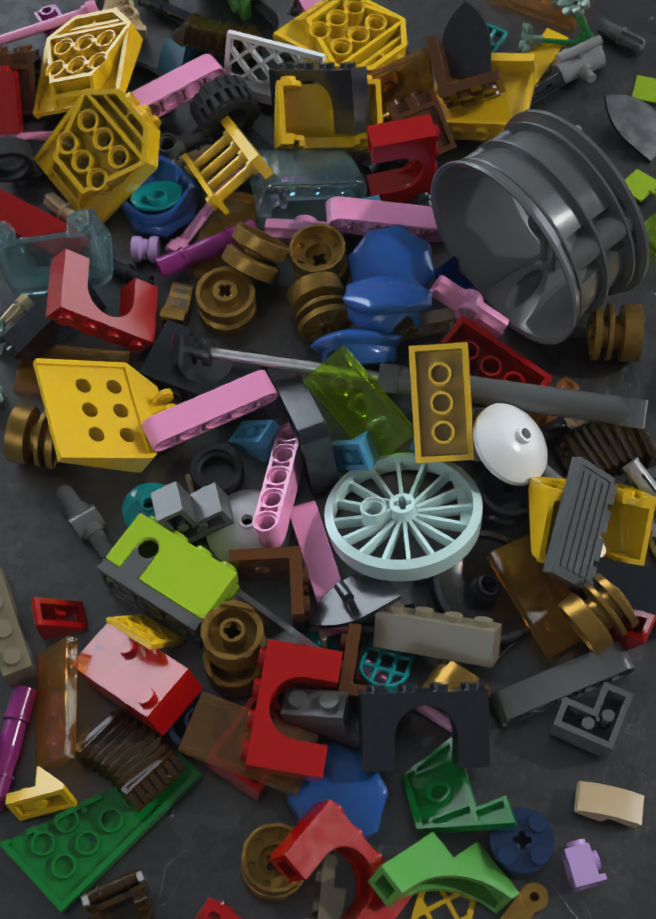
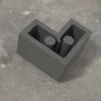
(193, 513)
(596, 727)

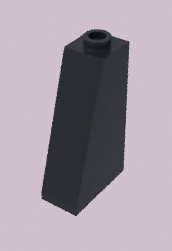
(37, 334)
(633, 580)

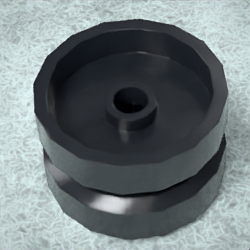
(502, 503)

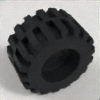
(224, 97)

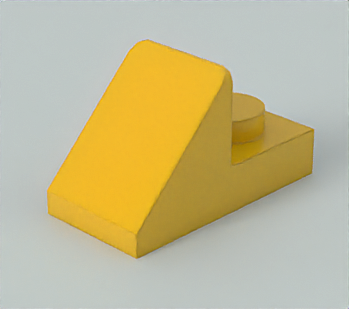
(44, 798)

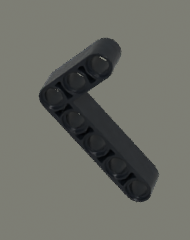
(307, 427)

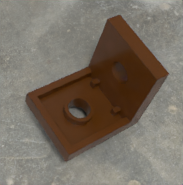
(22, 60)
(465, 91)
(417, 105)
(277, 564)
(351, 647)

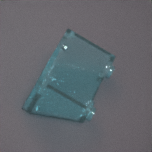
(306, 176)
(28, 259)

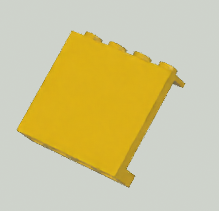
(489, 117)

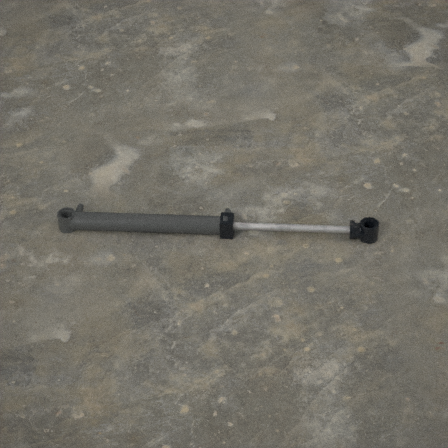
(484, 391)

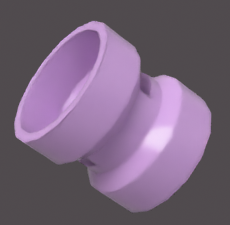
(145, 248)

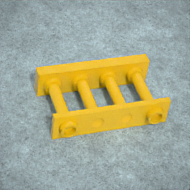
(246, 155)

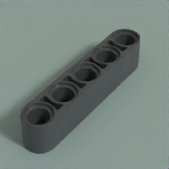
(565, 680)

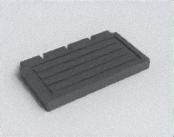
(580, 524)

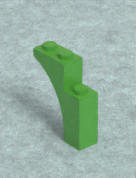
(432, 868)

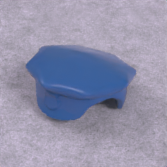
(174, 217)
(392, 254)
(384, 302)
(364, 345)
(343, 781)

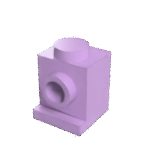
(582, 866)

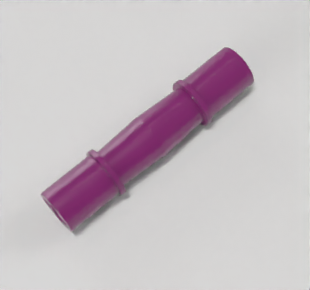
(196, 252)
(12, 735)

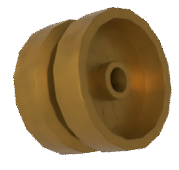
(255, 253)
(226, 301)

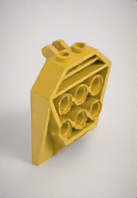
(348, 33)
(84, 54)
(132, 135)
(99, 412)

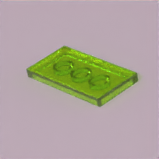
(359, 402)

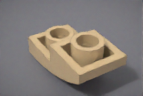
(609, 802)

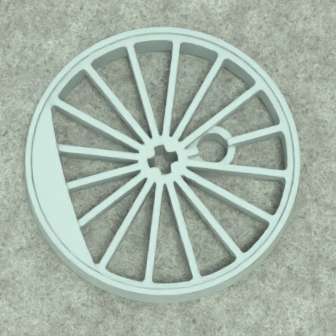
(403, 514)

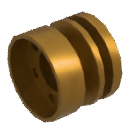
(318, 250)
(318, 305)
(616, 332)
(29, 438)
(598, 613)
(254, 864)

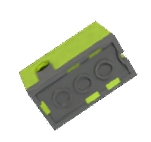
(167, 577)

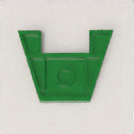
(444, 798)

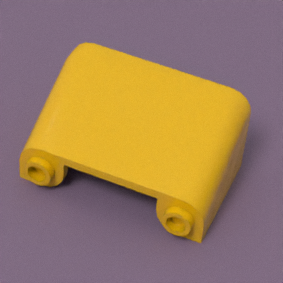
(307, 120)
(627, 529)

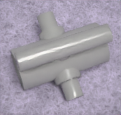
(580, 60)

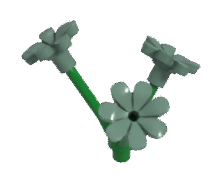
(569, 7)

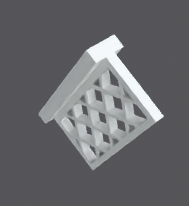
(260, 88)

